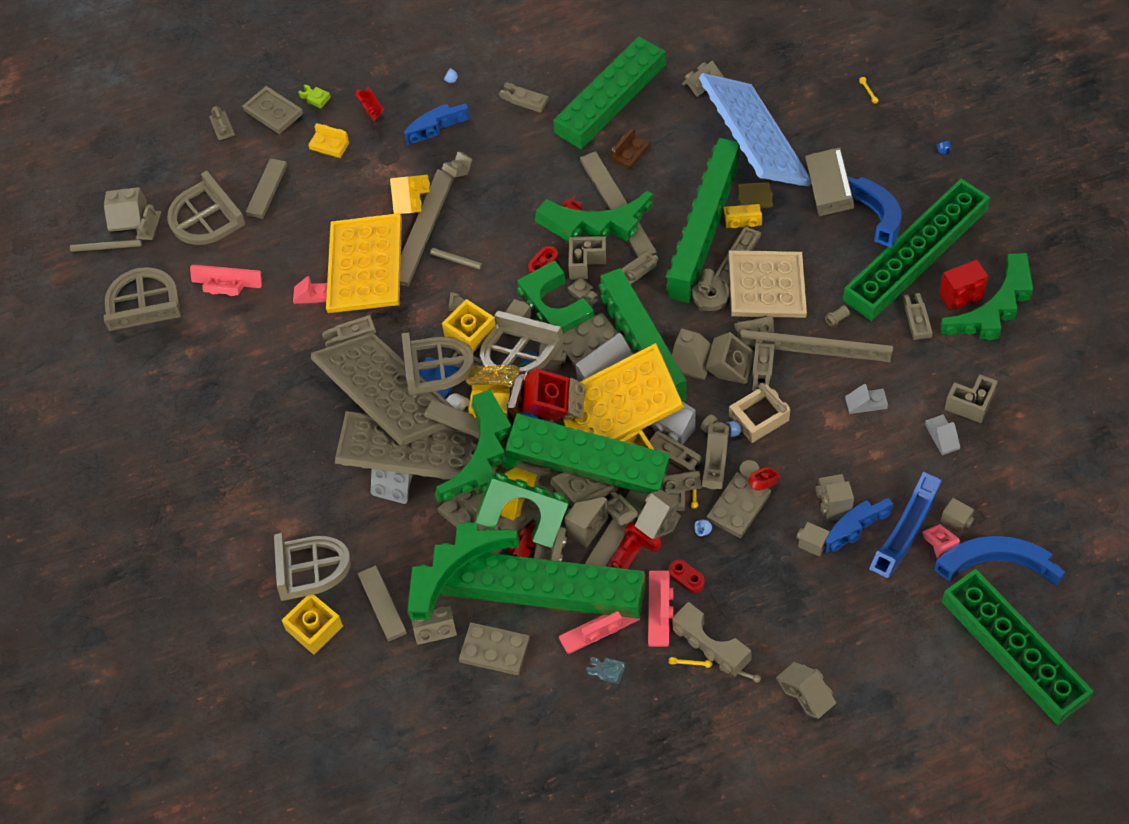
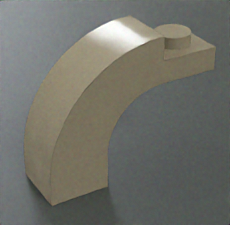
(716, 456)

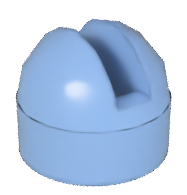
(451, 76)
(702, 527)

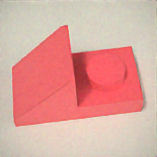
(309, 293)
(940, 539)

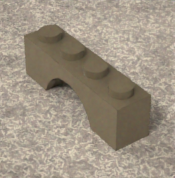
(730, 654)

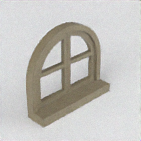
(221, 202)
(143, 314)
(528, 330)
(412, 366)
(285, 568)

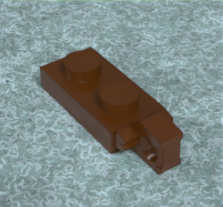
(515, 405)

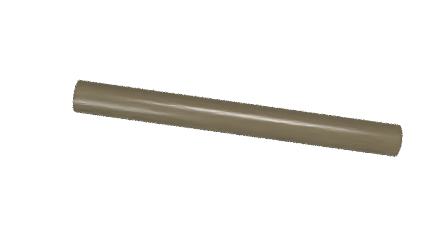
(106, 245)

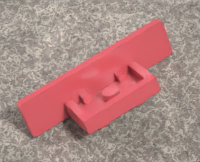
(225, 280)
(659, 608)
(594, 631)

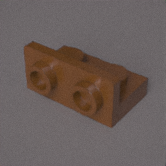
(629, 149)

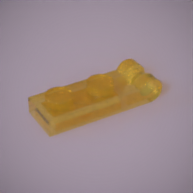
(492, 375)

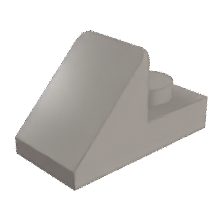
(863, 400)
(943, 434)

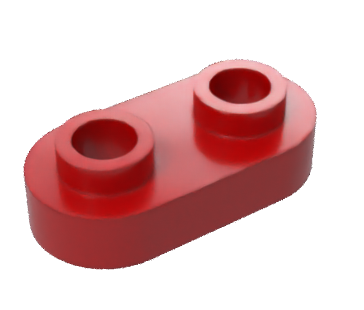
(541, 258)
(763, 478)
(651, 544)
(684, 576)

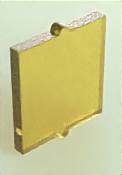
(756, 194)

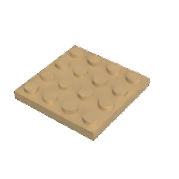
(767, 284)

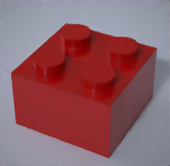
(963, 285)
(546, 394)

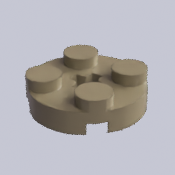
(715, 302)

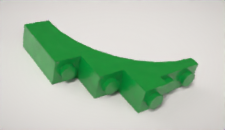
(571, 223)
(1002, 306)
(489, 453)
(448, 559)

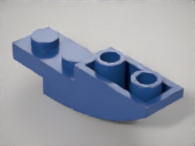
(430, 123)
(850, 525)

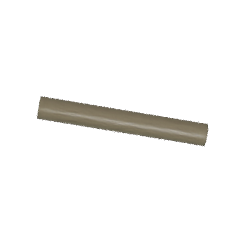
(455, 258)

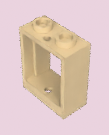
(748, 428)

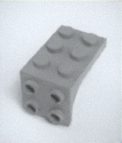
(390, 485)

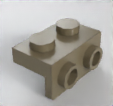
(693, 80)
(554, 553)
(438, 628)

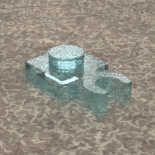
(609, 670)

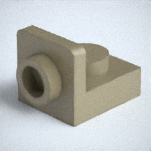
(459, 166)

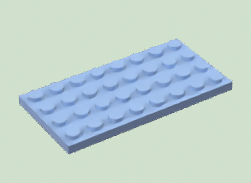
(755, 130)

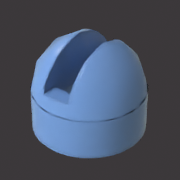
(734, 428)

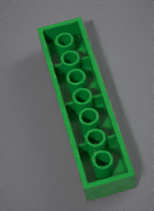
(609, 92)
(635, 322)
(587, 455)
(1017, 647)

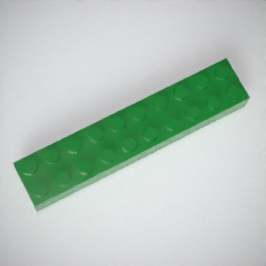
(703, 220)
(916, 249)
(550, 584)

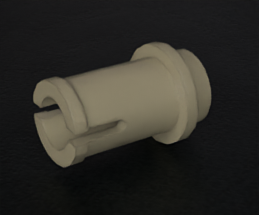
(706, 280)
(833, 318)

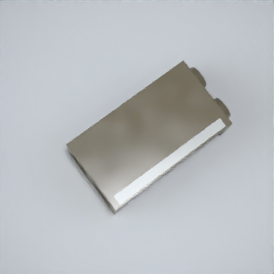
(829, 181)

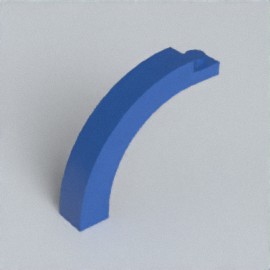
(883, 204)
(910, 523)
(998, 549)

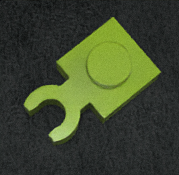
(315, 97)

